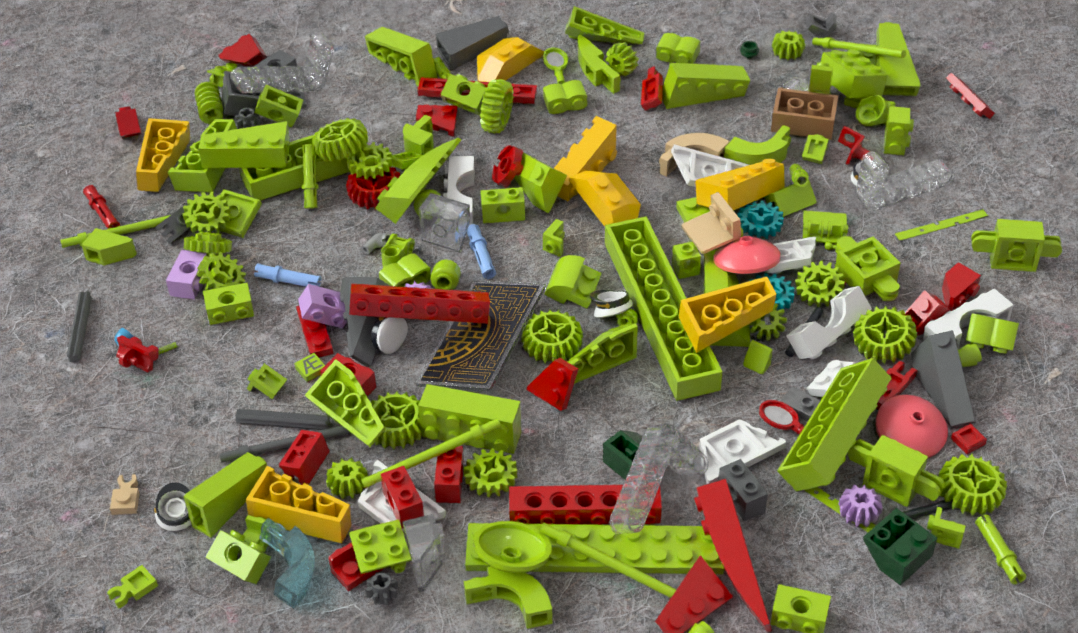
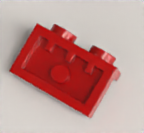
(346, 568)

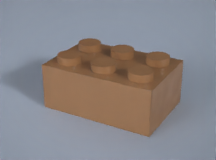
(804, 112)

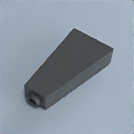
(468, 41)

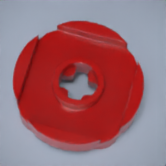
(509, 166)

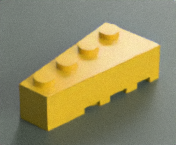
(742, 184)
(724, 311)

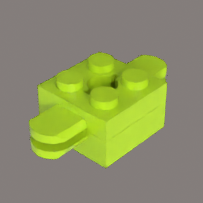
(1018, 255)
(868, 266)
(895, 470)

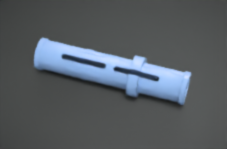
(478, 245)
(278, 274)

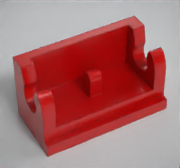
(305, 456)

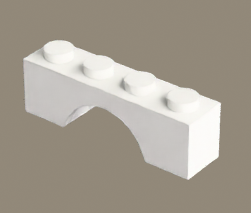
(460, 176)
(987, 304)
(811, 338)

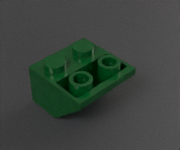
(620, 451)
(899, 546)

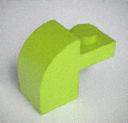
(419, 136)

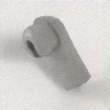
(376, 241)

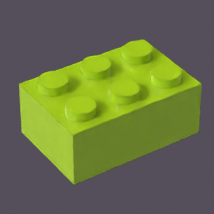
(855, 74)

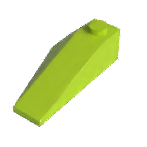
(345, 402)

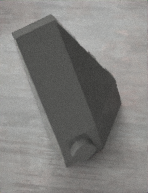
(234, 100)
(359, 327)
(943, 377)

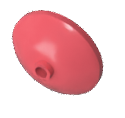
(747, 256)
(897, 422)

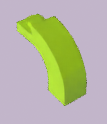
(753, 153)
(515, 587)

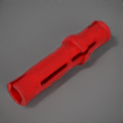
(98, 203)

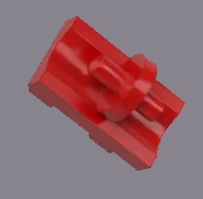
(134, 353)

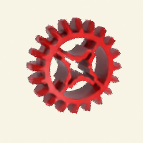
(366, 191)

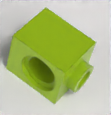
(686, 260)

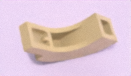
(697, 141)

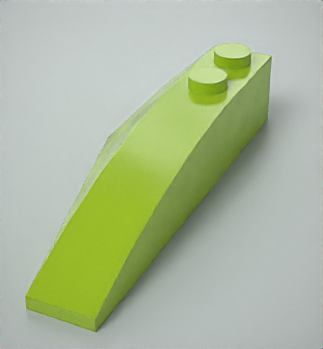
(412, 181)
(718, 279)

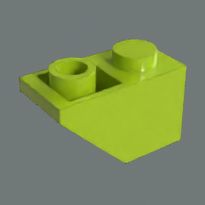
(107, 247)

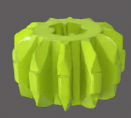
(788, 45)
(622, 58)
(760, 325)
(346, 477)

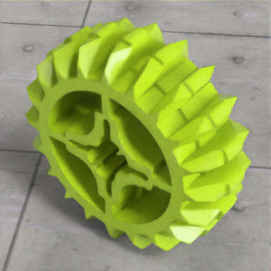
(496, 106)
(340, 139)
(870, 330)
(552, 336)
(400, 419)
(973, 484)

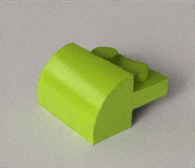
(572, 281)

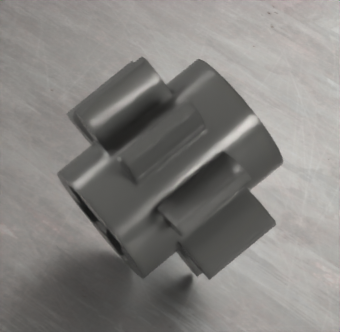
(247, 118)
(381, 588)

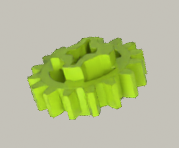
(369, 161)
(209, 214)
(207, 243)
(221, 271)
(819, 284)
(490, 472)

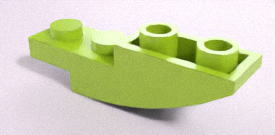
(595, 68)
(821, 78)

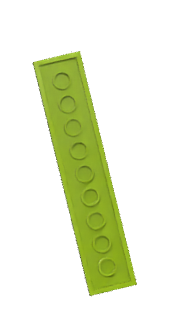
(650, 551)

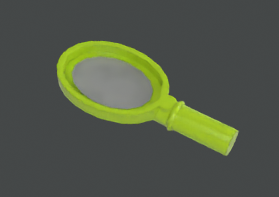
(557, 61)

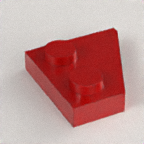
(443, 116)
(555, 383)

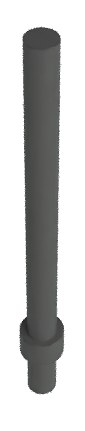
(276, 445)

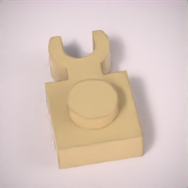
(126, 498)

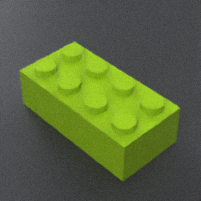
(452, 412)

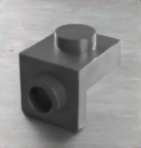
(821, 26)

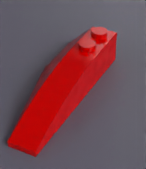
(727, 536)

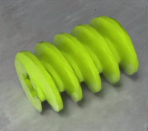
(208, 102)

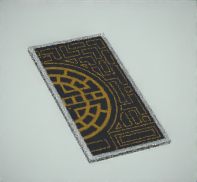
(475, 353)

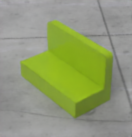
(792, 198)

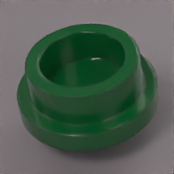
(749, 49)

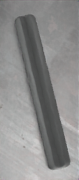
(79, 326)
(282, 419)

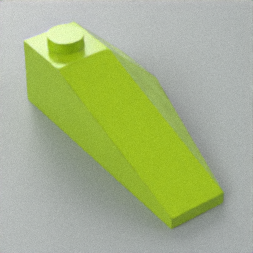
(600, 29)
(540, 182)
(606, 351)

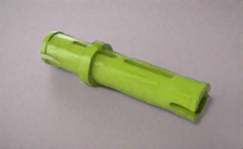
(799, 173)
(310, 183)
(1004, 556)

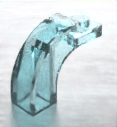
(299, 554)

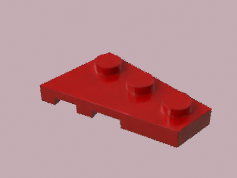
(694, 599)

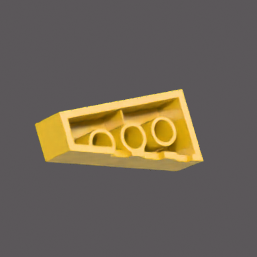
(160, 151)
(590, 154)
(299, 506)

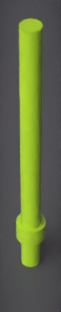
(830, 43)
(81, 237)
(476, 432)
(565, 539)

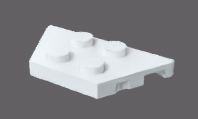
(698, 164)
(794, 254)
(737, 442)
(376, 505)

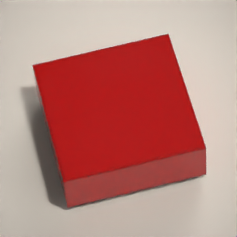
(968, 438)

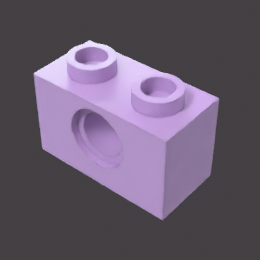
(183, 276)
(322, 306)

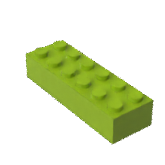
(274, 181)
(834, 425)

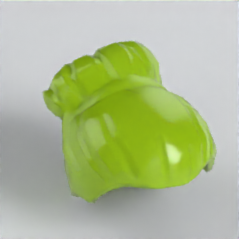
(873, 110)

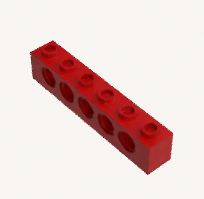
(419, 303)
(570, 504)

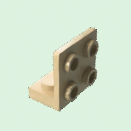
(714, 227)

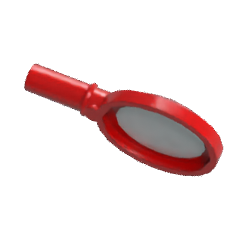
(780, 416)

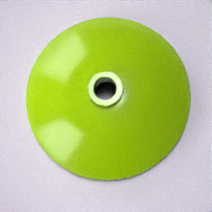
(512, 546)

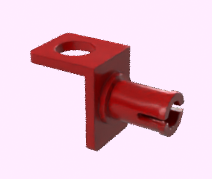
(857, 149)

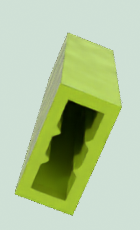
(902, 76)
(223, 493)

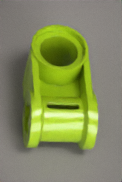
(396, 249)

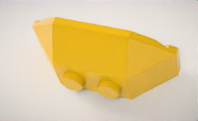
(506, 59)
(606, 196)

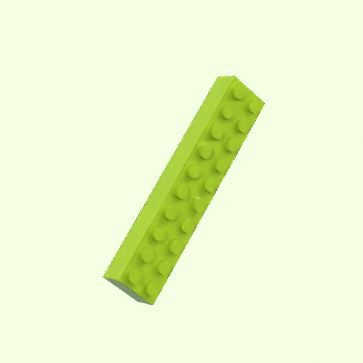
(657, 303)

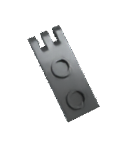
(175, 225)

